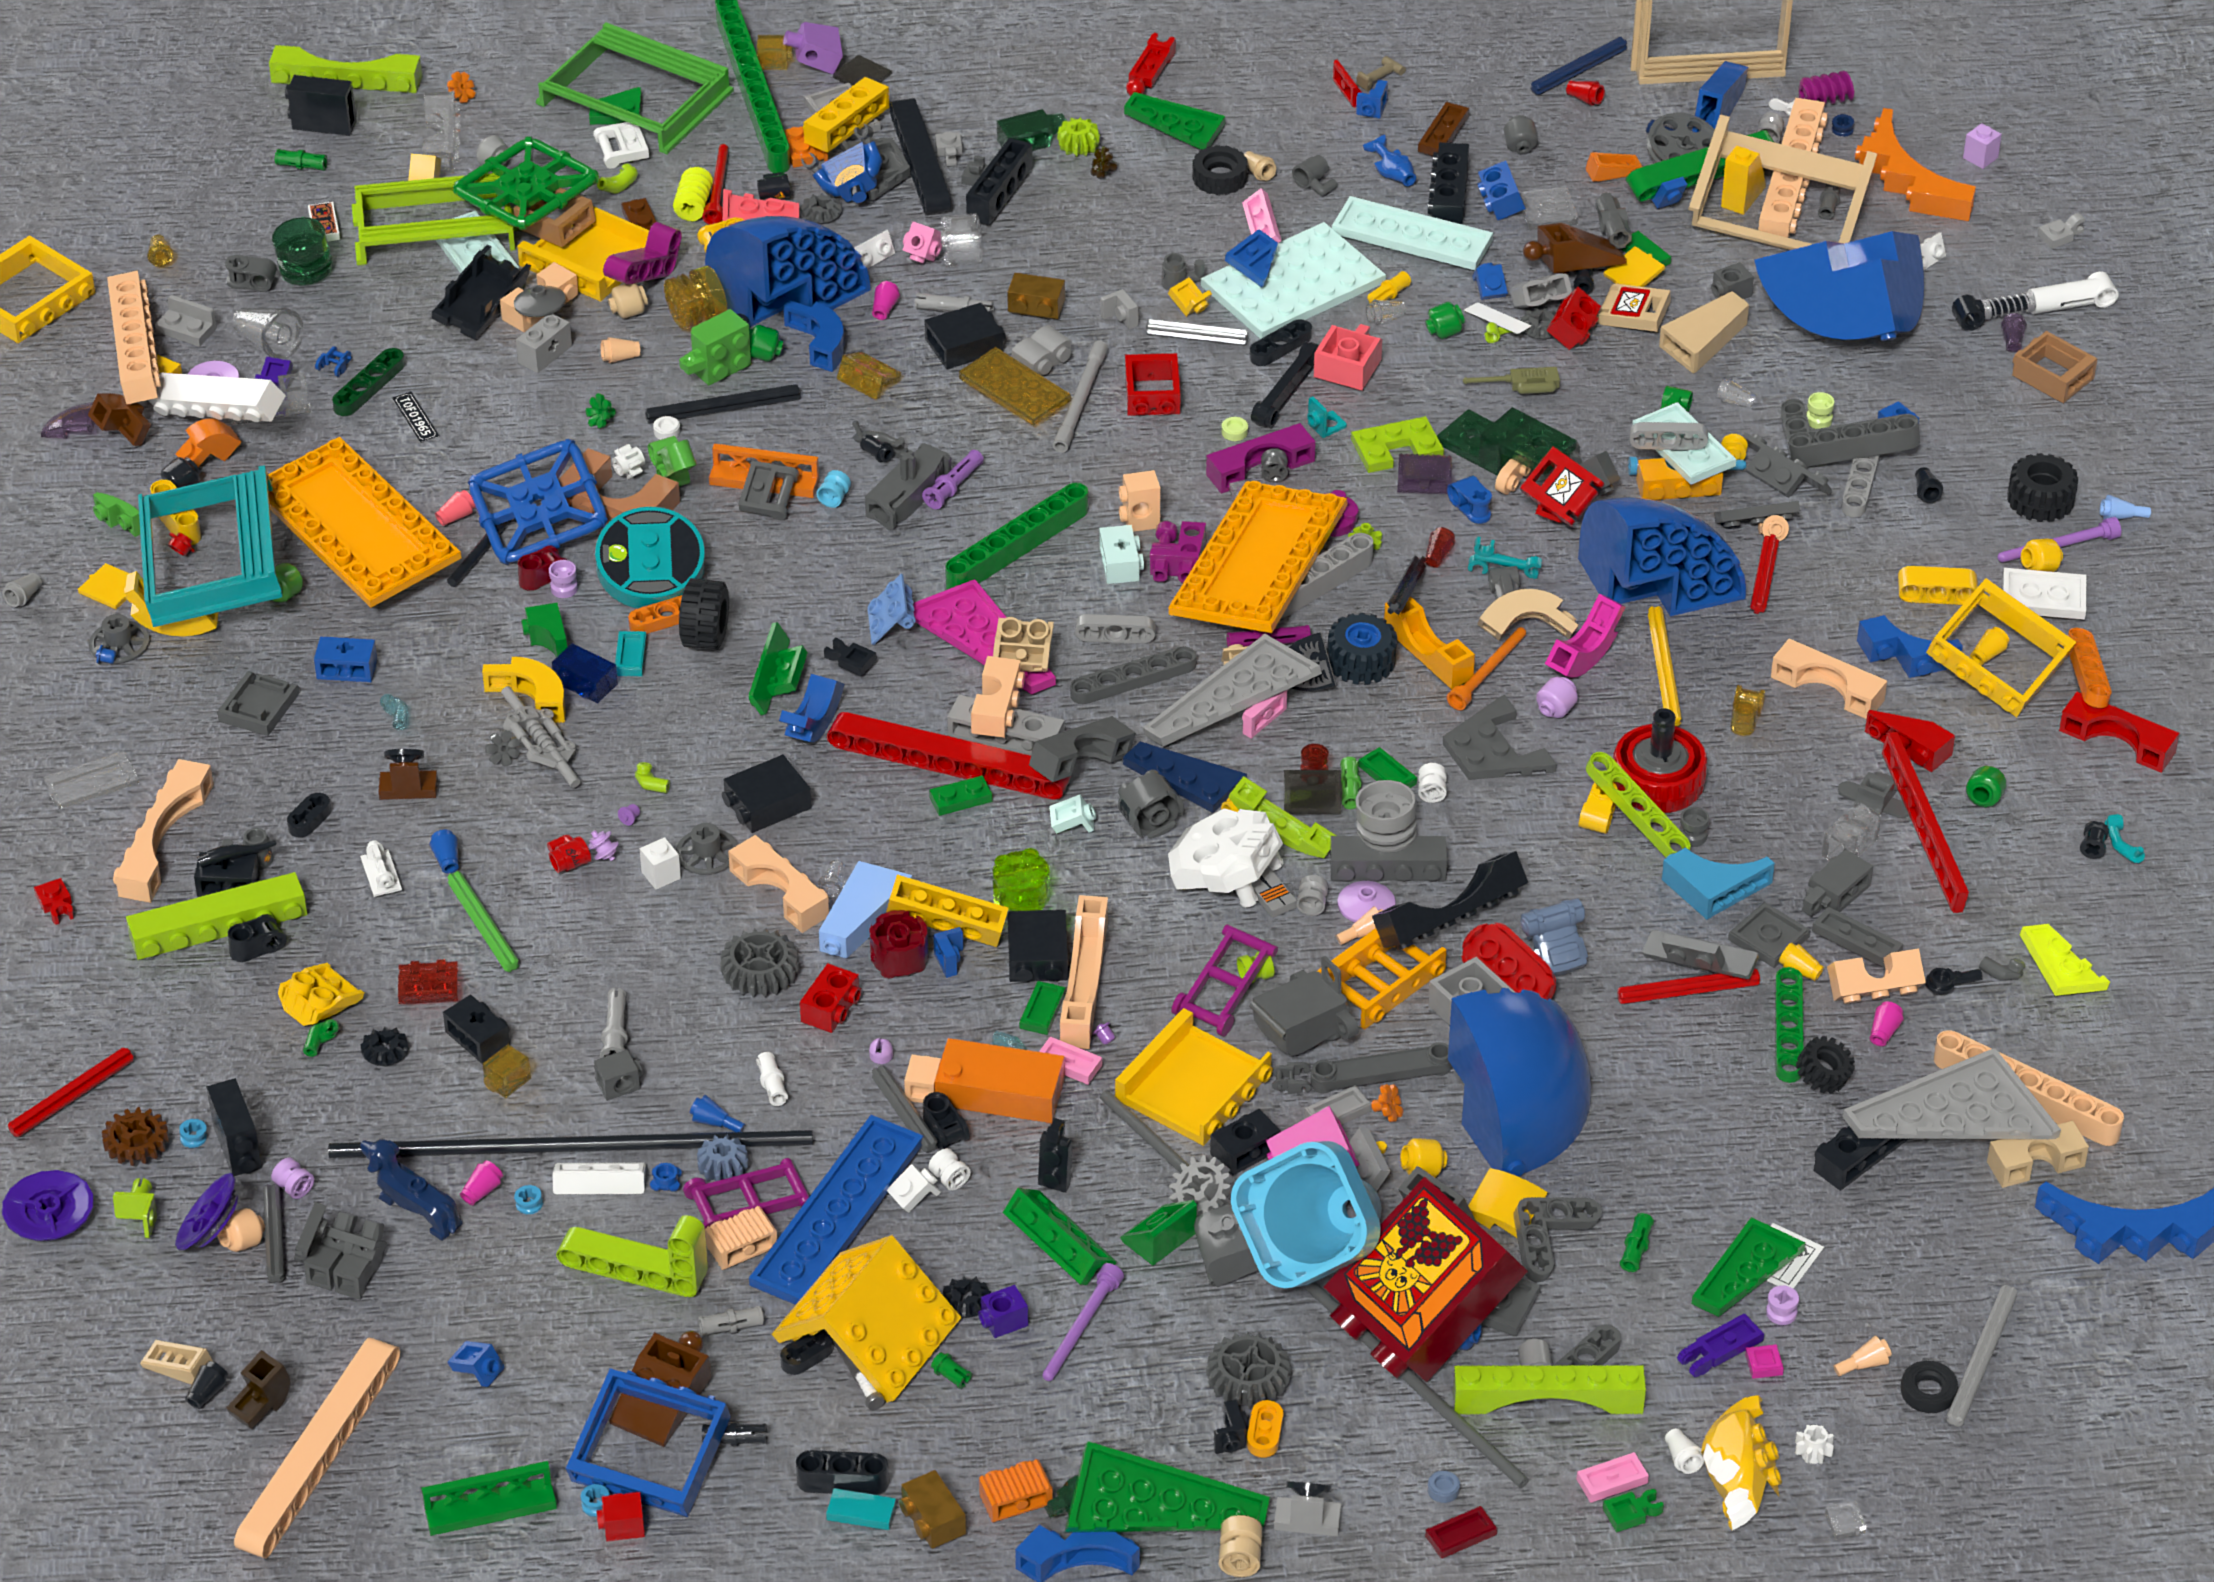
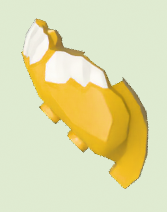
(1741, 1460)

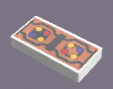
(326, 215)

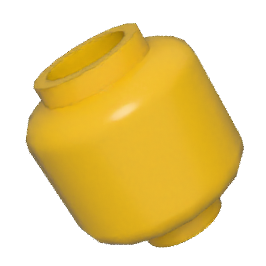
(2041, 555)
(1424, 1154)

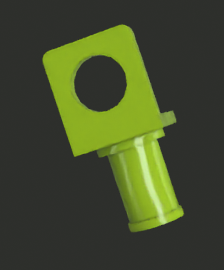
(137, 1205)

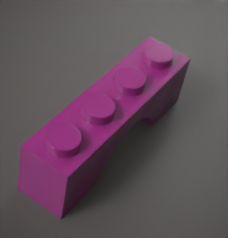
(1235, 461)

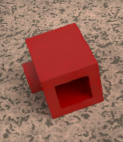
(621, 1516)

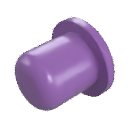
(628, 814)
(1104, 1033)

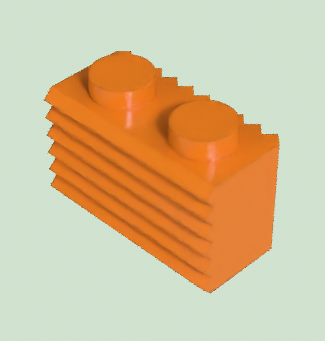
(1015, 1490)

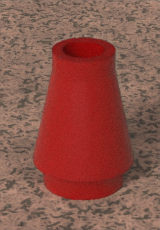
(1586, 91)

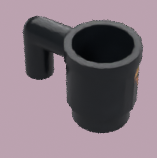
(774, 186)

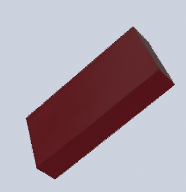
(1461, 1532)

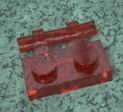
(428, 982)

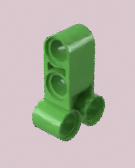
(672, 459)

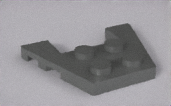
(1484, 751)

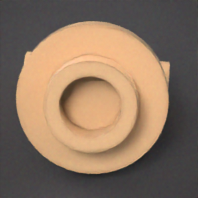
(1774, 525)

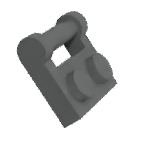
(759, 489)

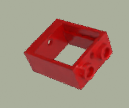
(1152, 368)

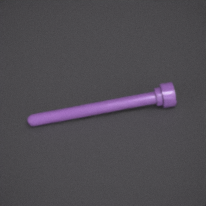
(2109, 529)
(1108, 1278)

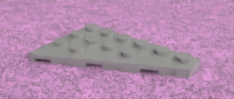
(1959, 1102)

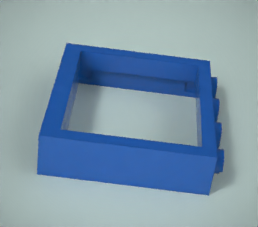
(658, 1392)

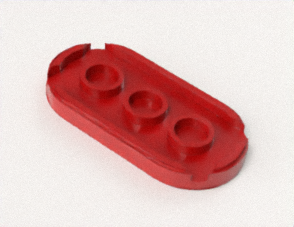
(1509, 959)

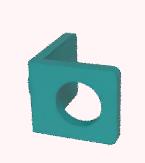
(1318, 417)

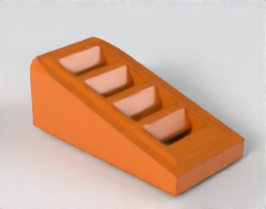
(1611, 166)

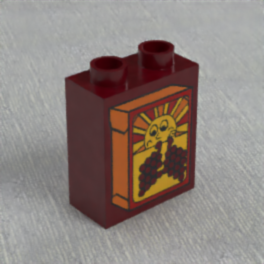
(1423, 1283)

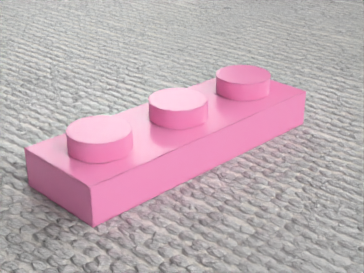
(1260, 215)

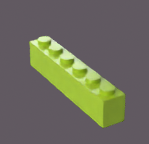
(213, 914)

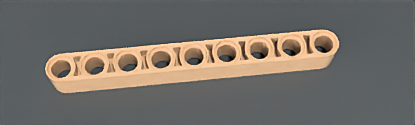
(317, 1448)

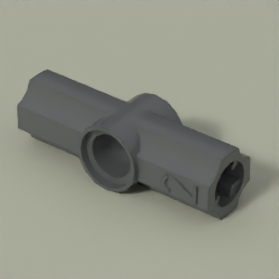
(1613, 220)

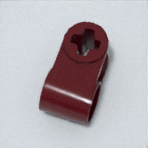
(534, 568)

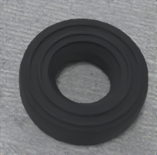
(1929, 1371)

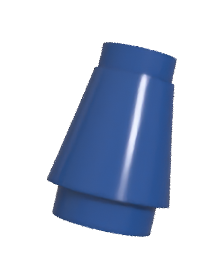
(445, 848)

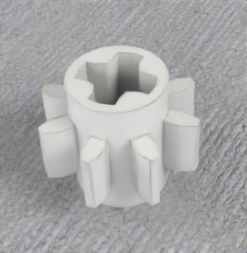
(628, 461)
(1814, 1444)

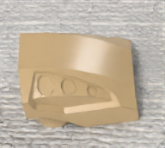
(1024, 642)

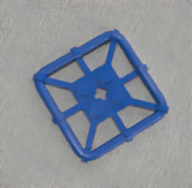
(545, 487)

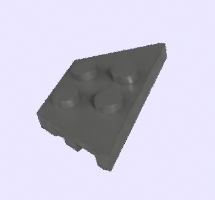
(893, 166)

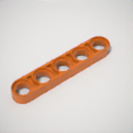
(2089, 669)

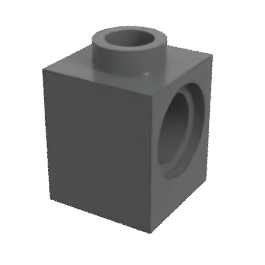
(1733, 278)
(617, 1074)

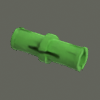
(1350, 782)

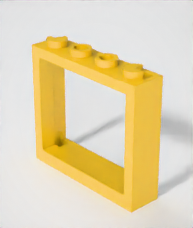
(55, 304)
(2022, 621)

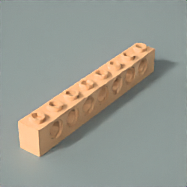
(1786, 190)
(134, 337)

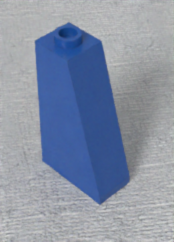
(1721, 93)

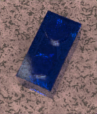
(585, 673)

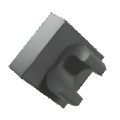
(973, 170)

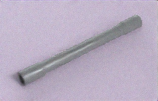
(1066, 431)

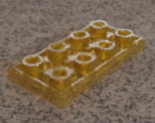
(1014, 386)

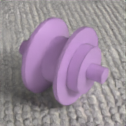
(603, 846)

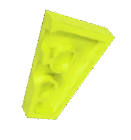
(2058, 964)

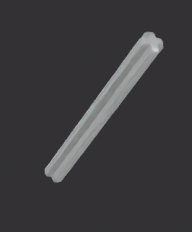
(1981, 1356)

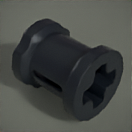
(2095, 836)

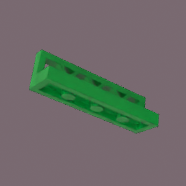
(1056, 1234)
(489, 1502)

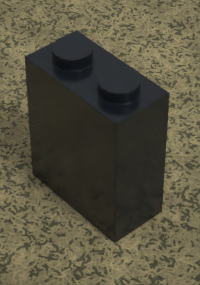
(321, 105)
(963, 335)
(767, 793)
(1037, 945)
(234, 1127)

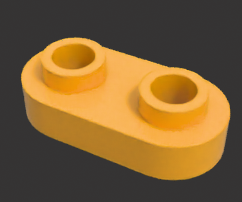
(1264, 1431)

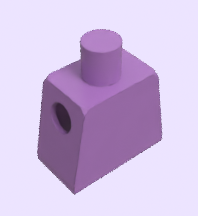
(816, 46)

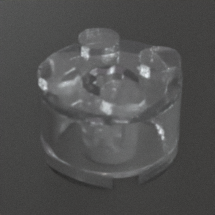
(962, 240)

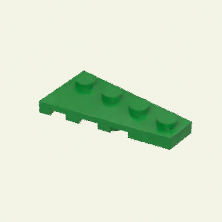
(1177, 120)
(1745, 1265)

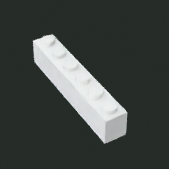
(217, 397)

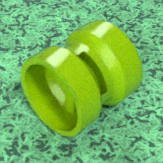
(1245, 961)

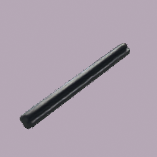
(724, 403)
(1406, 585)

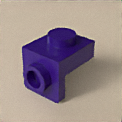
(273, 368)

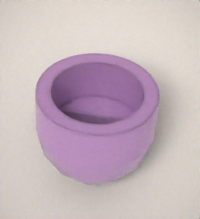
(886, 1054)

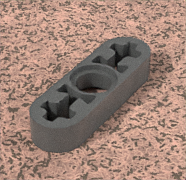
(1591, 1345)

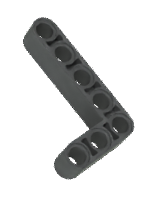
(1845, 440)

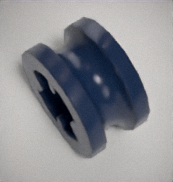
(1847, 125)

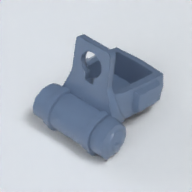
(1556, 935)

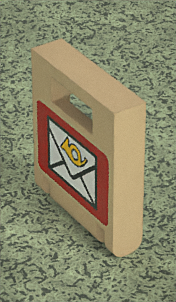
(1628, 307)

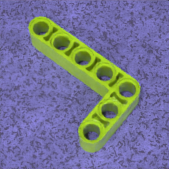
(671, 1270)

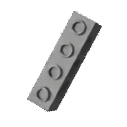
(1019, 738)

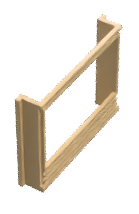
(1701, 67)
(1784, 160)

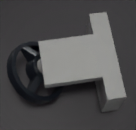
(1307, 1511)

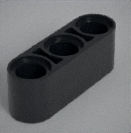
(841, 1470)

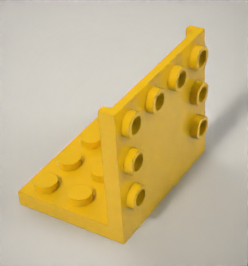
(877, 1312)

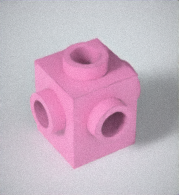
(922, 242)

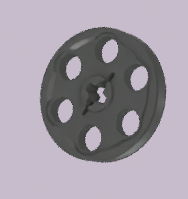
(1679, 136)

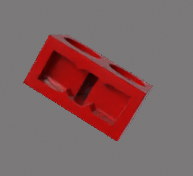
(1574, 319)
(830, 998)

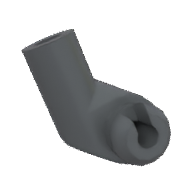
(2003, 972)

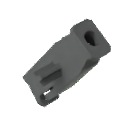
(902, 488)

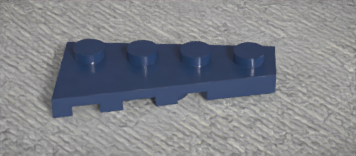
(1190, 777)

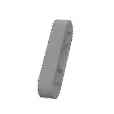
(1660, 443)
(1096, 621)

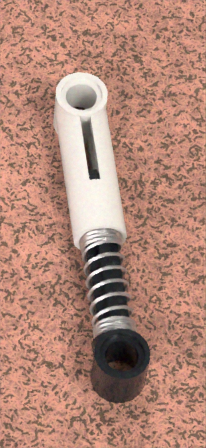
(2095, 289)

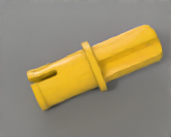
(1390, 287)

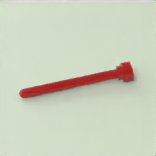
(713, 211)

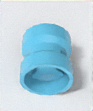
(833, 489)

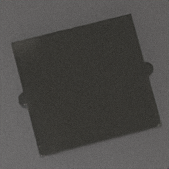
(859, 68)

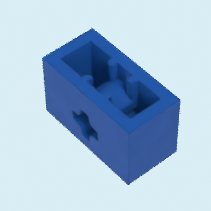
(345, 659)

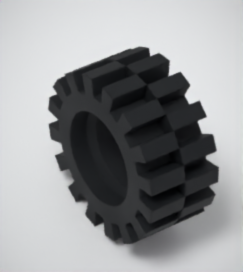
(1831, 1054)

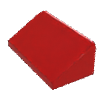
(1345, 83)

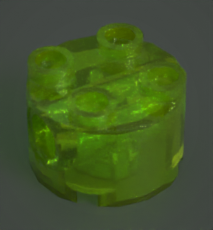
(1021, 880)

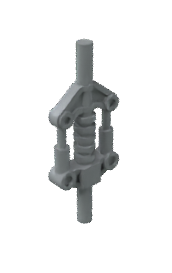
(534, 723)

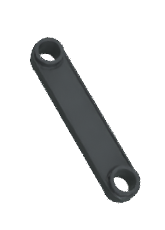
(1380, 1068)

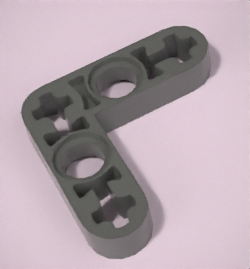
(1544, 1220)

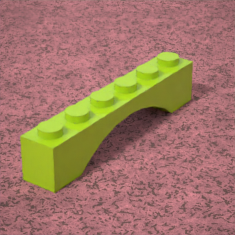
(390, 73)
(1609, 1387)

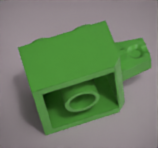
(718, 348)

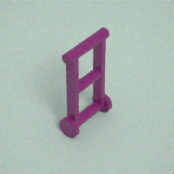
(1225, 1020)
(699, 1190)

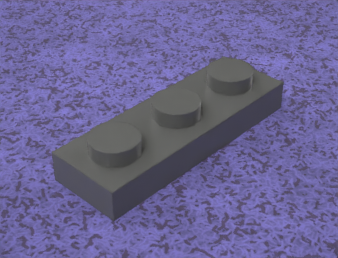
(1756, 514)
(1855, 936)

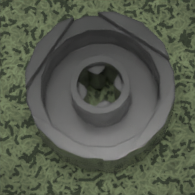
(1150, 804)

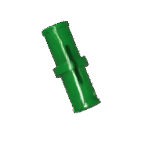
(301, 159)
(1636, 1242)

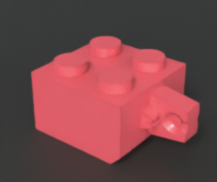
(1348, 356)

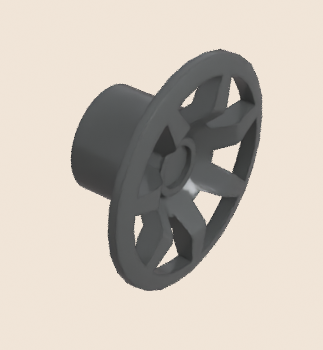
(117, 635)
(705, 846)

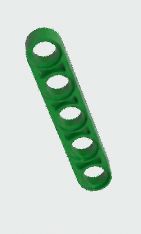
(1788, 1013)

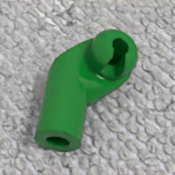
(319, 1034)

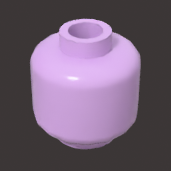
(1557, 697)

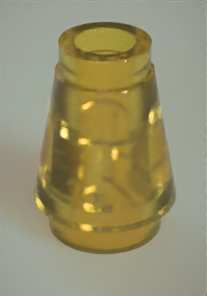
(159, 251)

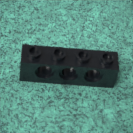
(999, 180)
(1448, 182)
(1849, 1157)

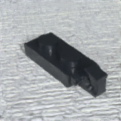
(1055, 1157)

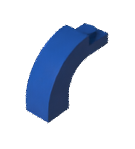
(823, 324)
(815, 711)

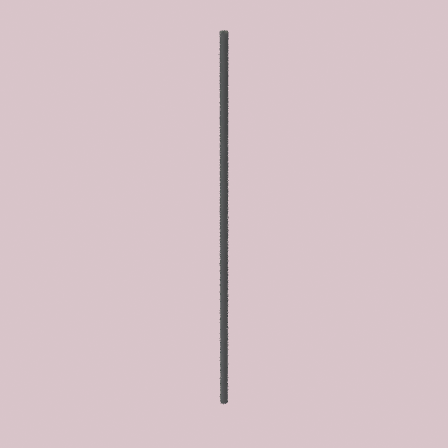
(1331, 1304)

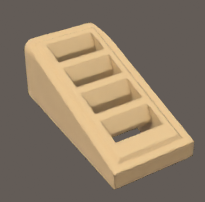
(186, 1373)

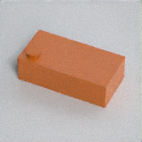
(1001, 1080)

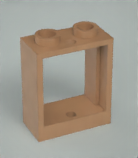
(559, 231)
(2079, 363)

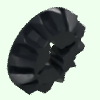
(381, 1055)
(972, 1304)

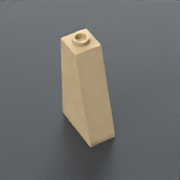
(1704, 331)

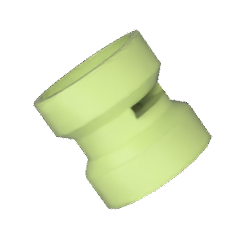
(1820, 410)

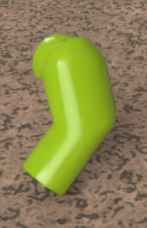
(648, 781)

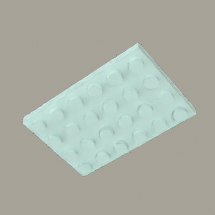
(1305, 279)

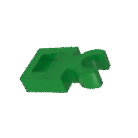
(1628, 1511)

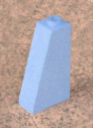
(857, 908)

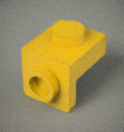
(1189, 297)

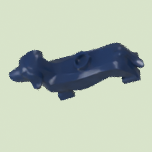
(409, 1189)

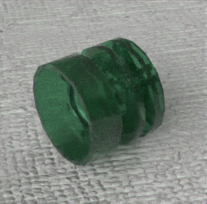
(302, 251)

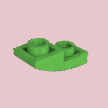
(115, 512)

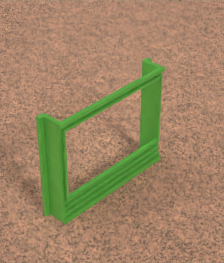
(683, 120)

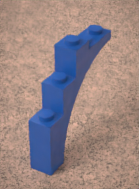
(2143, 1231)

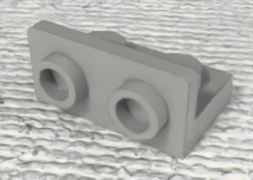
(187, 321)
(1372, 1163)

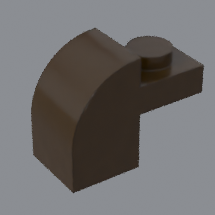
(265, 1390)

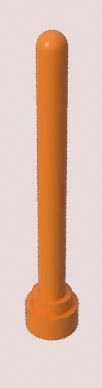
(1461, 695)

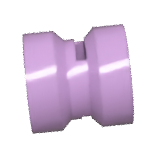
(563, 578)
(290, 1176)

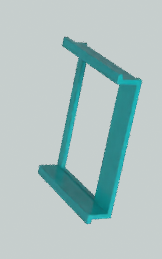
(257, 561)

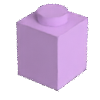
(1982, 146)

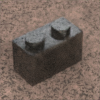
(1312, 791)

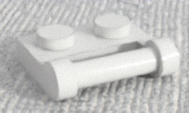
(629, 141)

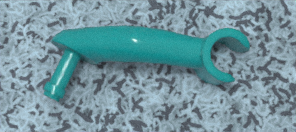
(2116, 823)

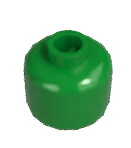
(1445, 320)
(764, 343)
(1986, 786)

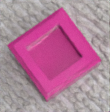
(1764, 1361)

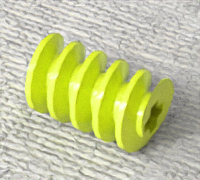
(692, 193)

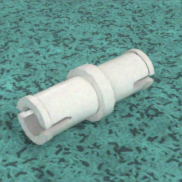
(772, 1078)

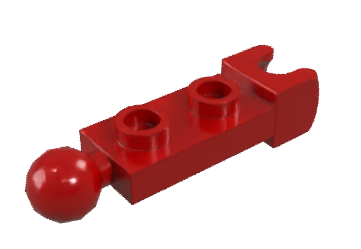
(1150, 64)

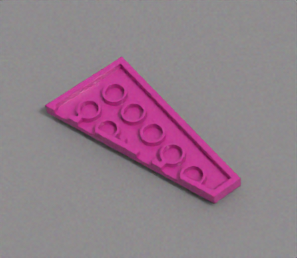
(969, 622)

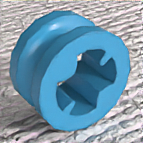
(193, 1140)
(532, 1206)
(589, 1493)

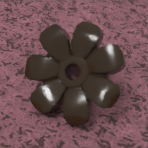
(1102, 163)

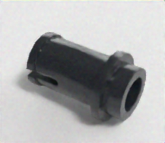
(1584, 280)
(881, 450)

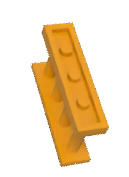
(1369, 950)

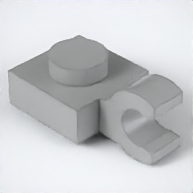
(948, 145)
(2060, 233)

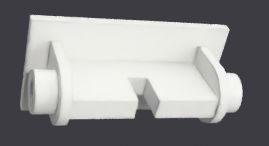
(876, 249)
(1932, 250)
(380, 869)

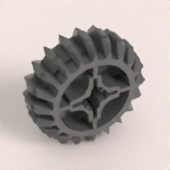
(759, 969)
(1248, 1369)

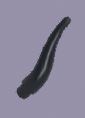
(230, 851)

